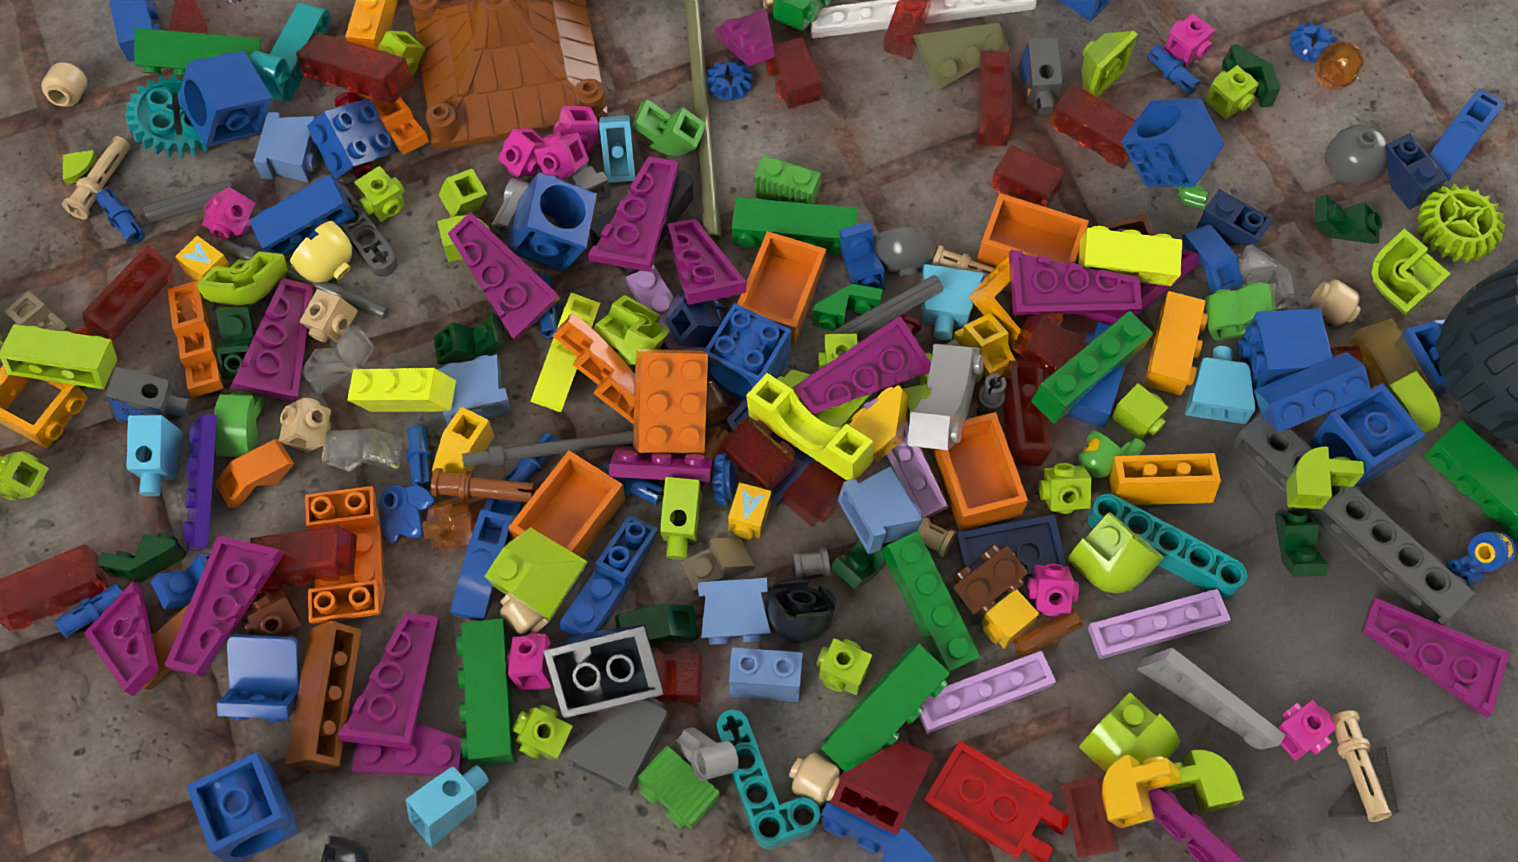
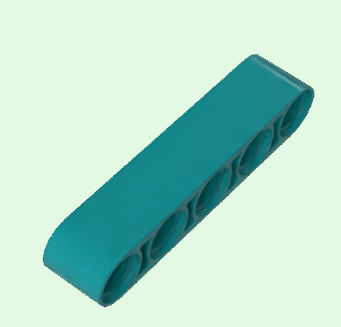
(1182, 544)

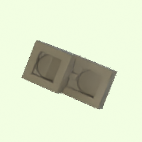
(32, 312)

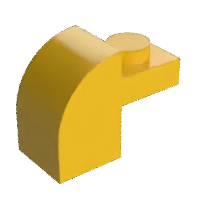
(1127, 788)

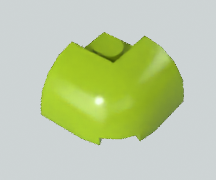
(1406, 273)
(245, 280)
(631, 328)
(1114, 557)
(1131, 731)

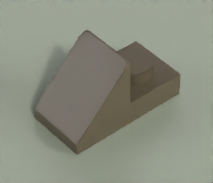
(719, 563)

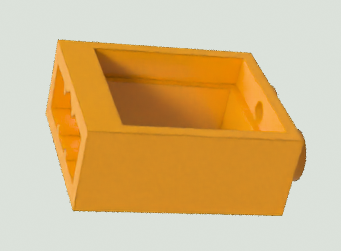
(984, 299)
(52, 421)

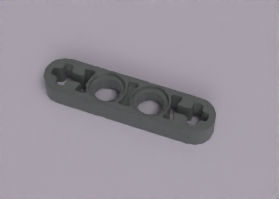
(365, 226)

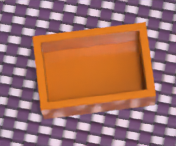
(1030, 228)
(784, 281)
(670, 401)
(981, 475)
(571, 505)

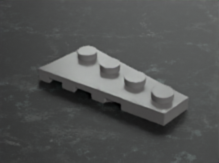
(1203, 692)

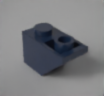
(1412, 171)
(1235, 220)
(693, 323)

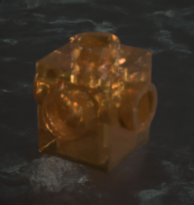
(448, 525)

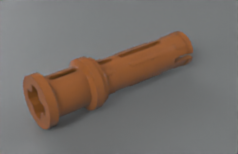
(467, 485)

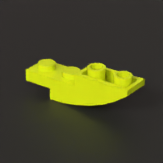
(558, 367)

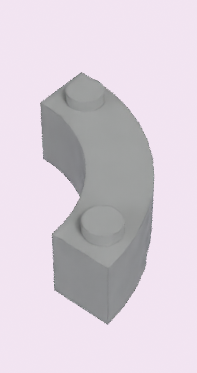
(941, 417)

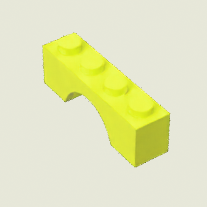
(837, 448)

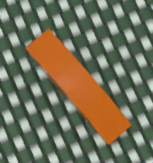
(400, 124)
(195, 339)
(600, 364)

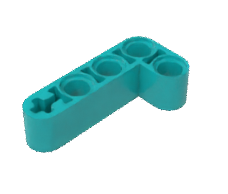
(281, 67)
(758, 778)

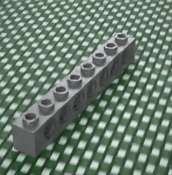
(1356, 534)

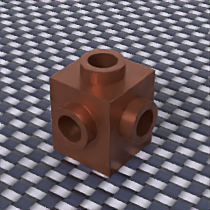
(271, 614)

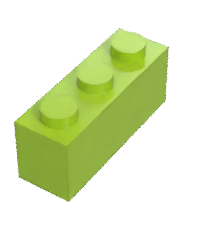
(58, 356)

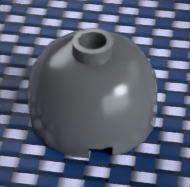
(1357, 155)
(905, 249)

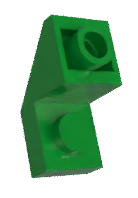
(832, 311)

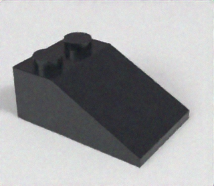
(603, 669)

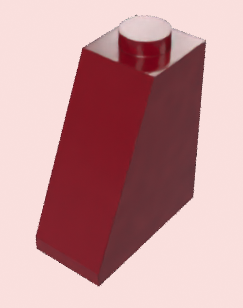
(883, 785)

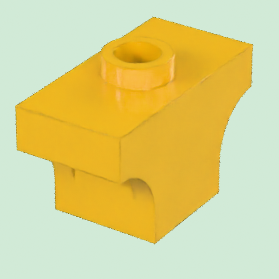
(992, 341)

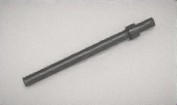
(353, 299)
(497, 455)

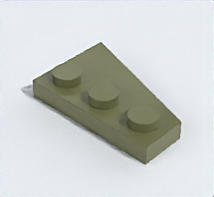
(958, 51)

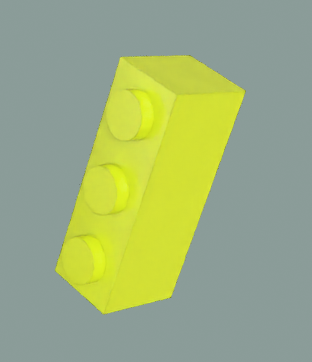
(1130, 253)
(402, 390)

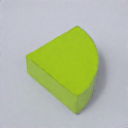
(77, 165)

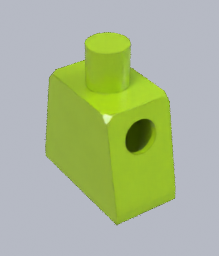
(680, 503)

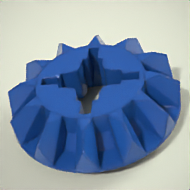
(1301, 40)
(718, 84)
(724, 479)

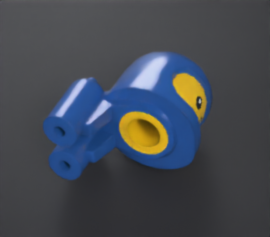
(1485, 553)

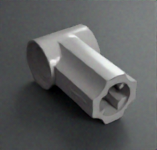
(504, 219)
(705, 755)

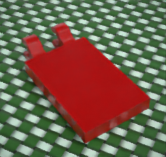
(995, 803)

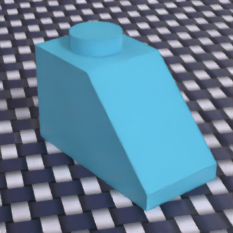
(617, 148)

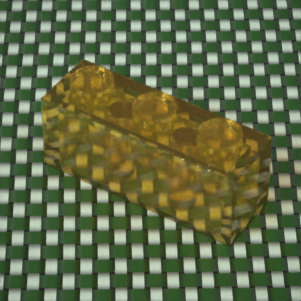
(1386, 354)

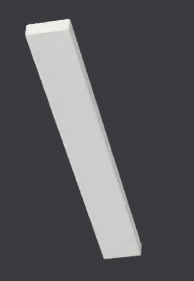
(878, 14)

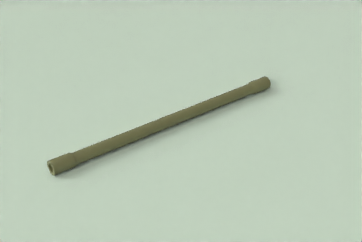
(711, 216)

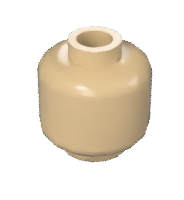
(64, 84)
(1336, 302)
(520, 617)
(815, 778)

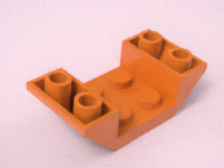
(365, 590)

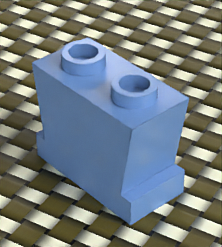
(286, 148)
(478, 387)
(879, 509)
(734, 610)
(765, 674)

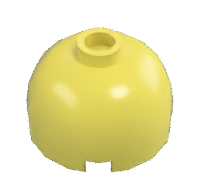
(324, 255)

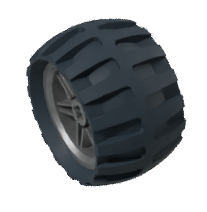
(1482, 352)

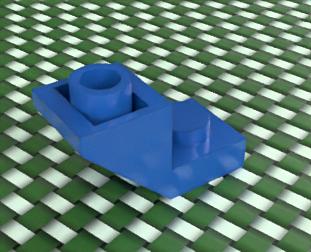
(1215, 256)
(860, 257)
(178, 588)

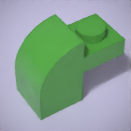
(668, 133)
(237, 423)

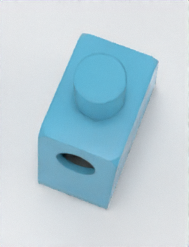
(952, 306)
(1222, 389)
(152, 451)
(444, 803)

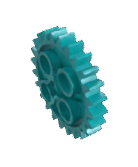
(153, 119)

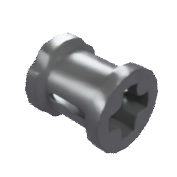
(811, 563)

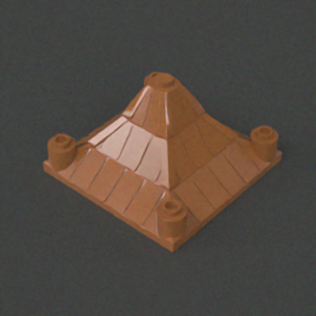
(504, 66)

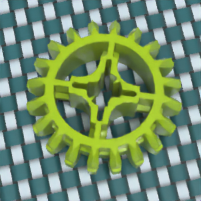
(1462, 217)

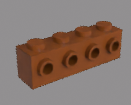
(323, 696)

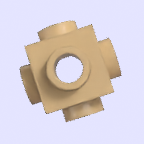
(327, 316)
(304, 424)

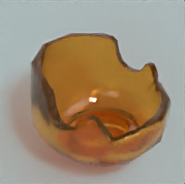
(1338, 65)

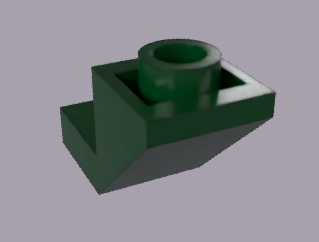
(1259, 69)
(1352, 223)
(237, 333)
(464, 343)
(1298, 543)
(152, 557)
(858, 566)
(663, 622)

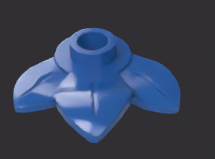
(405, 515)

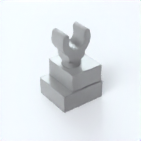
(596, 183)

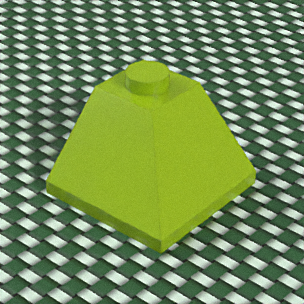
(1106, 60)
(535, 572)

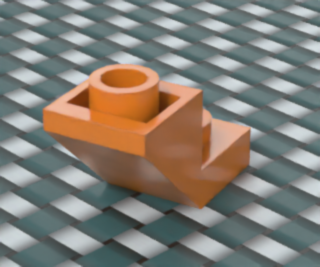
(256, 468)

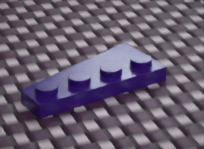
(200, 479)

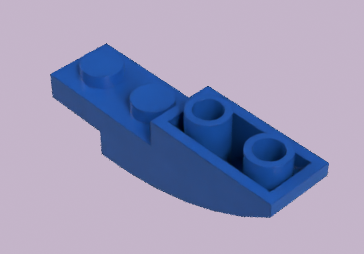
(1465, 131)
(488, 538)
(611, 578)
(874, 838)

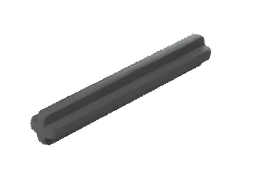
(892, 308)

